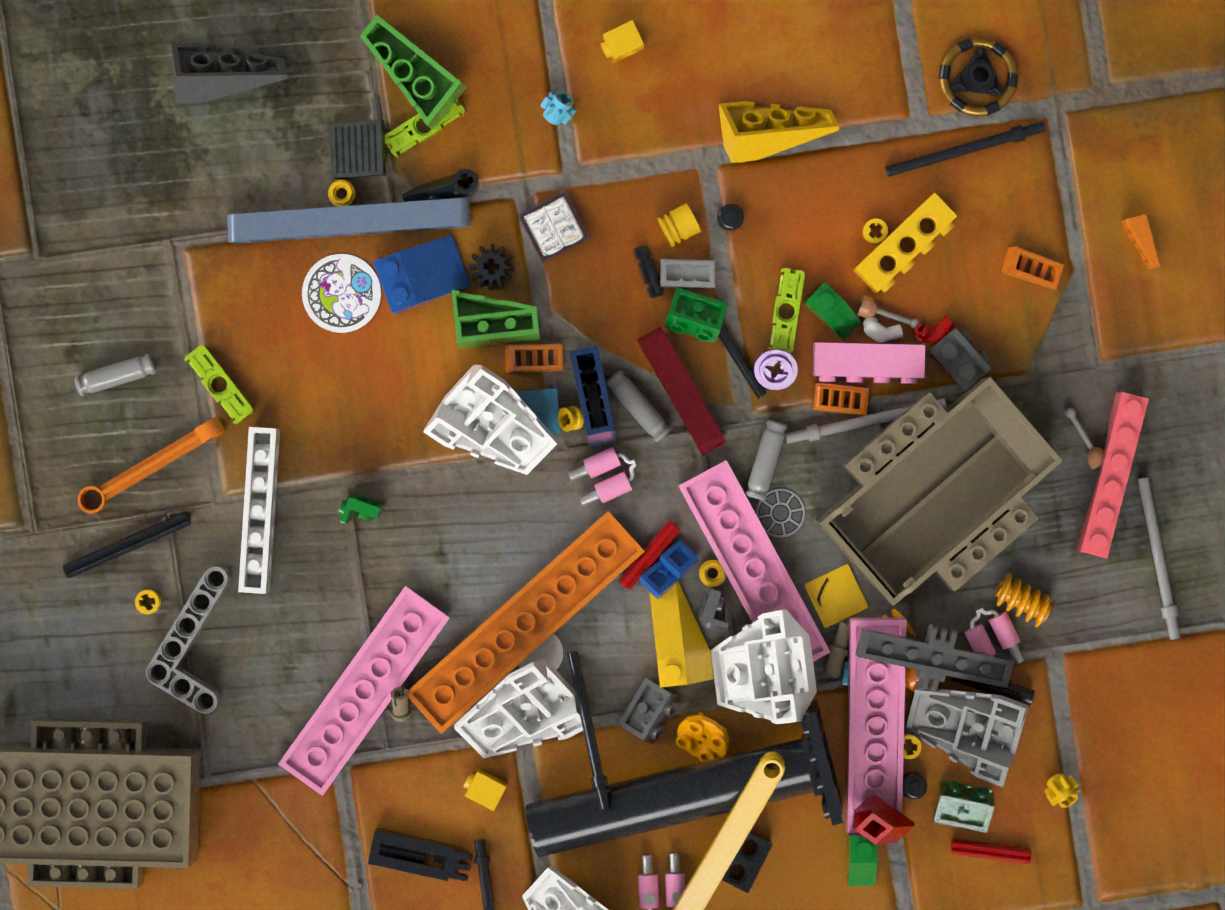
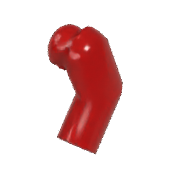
(933, 334)

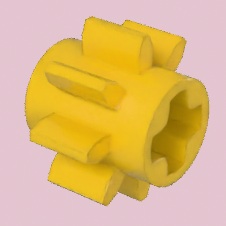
(1062, 790)

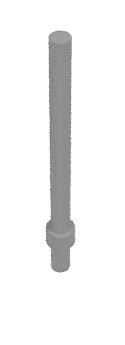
(814, 432)
(1169, 610)

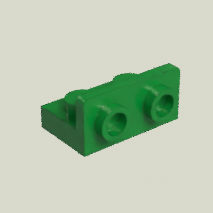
(696, 315)
(364, 507)

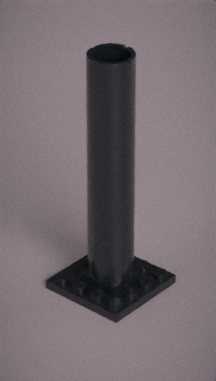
(686, 794)

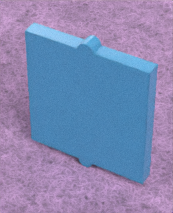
(544, 405)

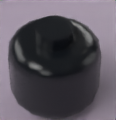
(730, 217)
(914, 785)

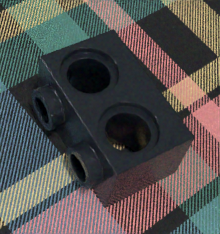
(750, 861)

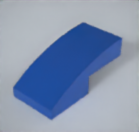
(669, 569)

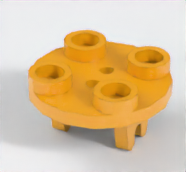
(702, 737)

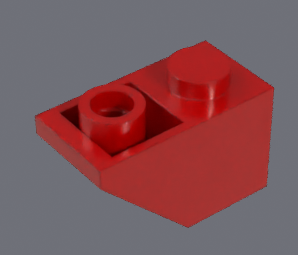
(881, 821)

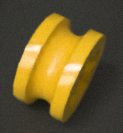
(866, 230)
(570, 418)
(151, 594)
(914, 740)

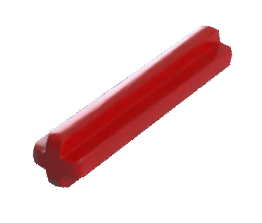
(651, 554)
(990, 851)

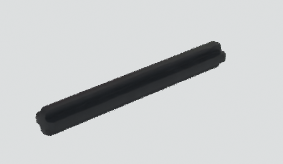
(126, 545)

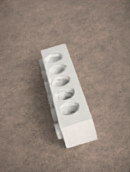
(259, 510)

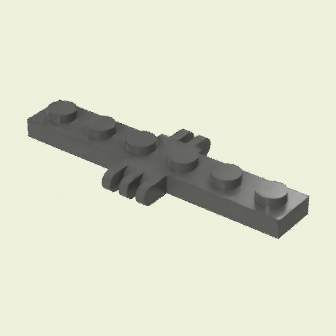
(934, 657)

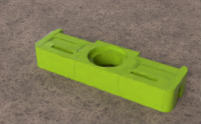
(406, 134)
(790, 293)
(231, 398)

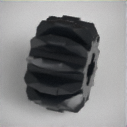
(499, 261)

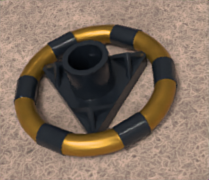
(978, 76)

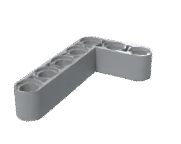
(186, 640)

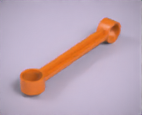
(200, 435)

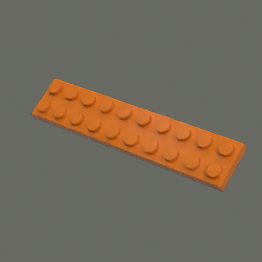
(524, 622)

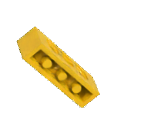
(931, 209)

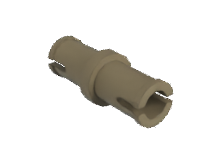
(839, 651)

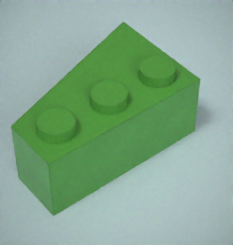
(492, 321)

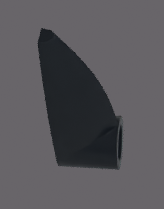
(443, 188)

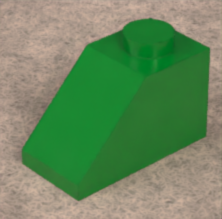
(833, 311)
(861, 860)

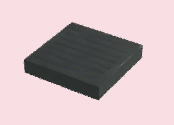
(357, 149)

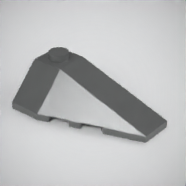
(212, 74)

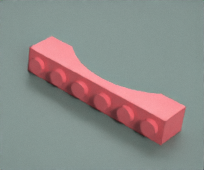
(1120, 447)

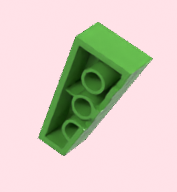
(420, 77)

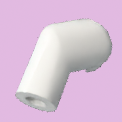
(879, 332)

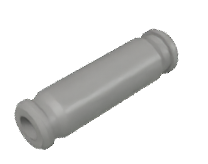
(115, 374)
(638, 406)
(766, 460)

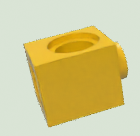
(622, 42)
(484, 789)

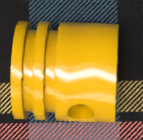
(679, 225)

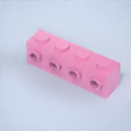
(868, 361)

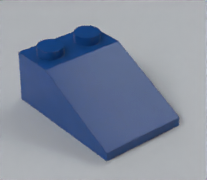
(421, 274)

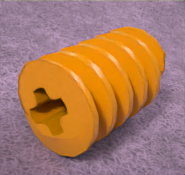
(1023, 600)

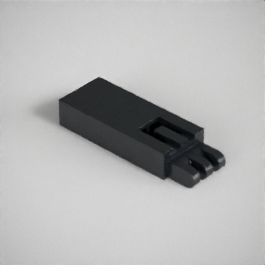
(409, 852)

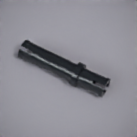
(1023, 694)

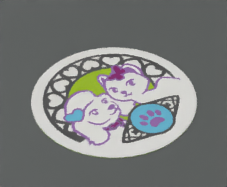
(341, 293)

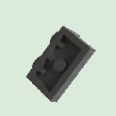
(960, 358)
(711, 604)
(649, 711)

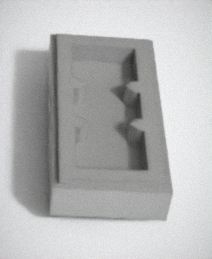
(687, 273)

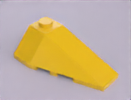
(759, 132)
(679, 643)

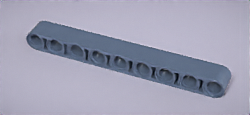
(348, 220)

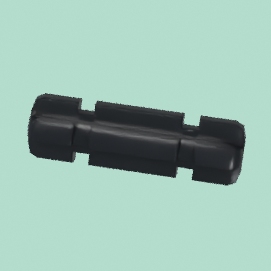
(648, 271)

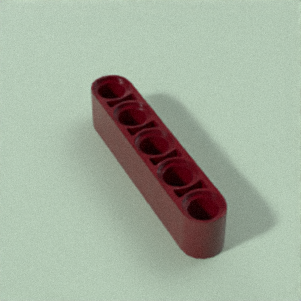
(681, 391)

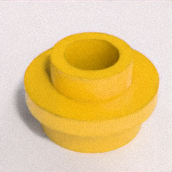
(335, 187)
(712, 582)

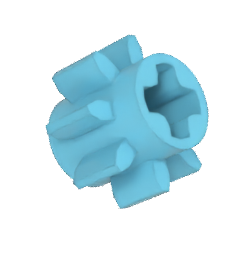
(558, 107)

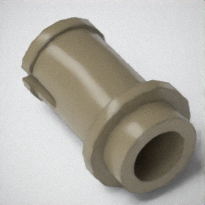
(400, 708)

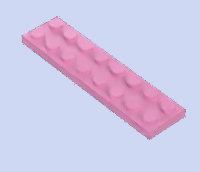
(746, 549)
(364, 690)
(874, 722)

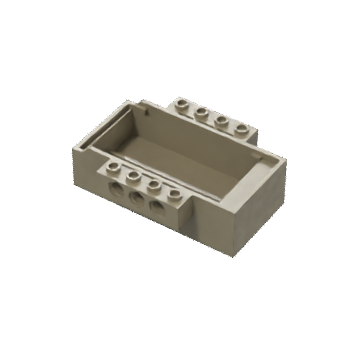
(940, 491)
(97, 804)

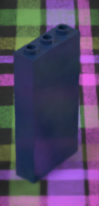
(593, 397)

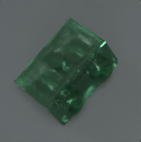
(964, 806)

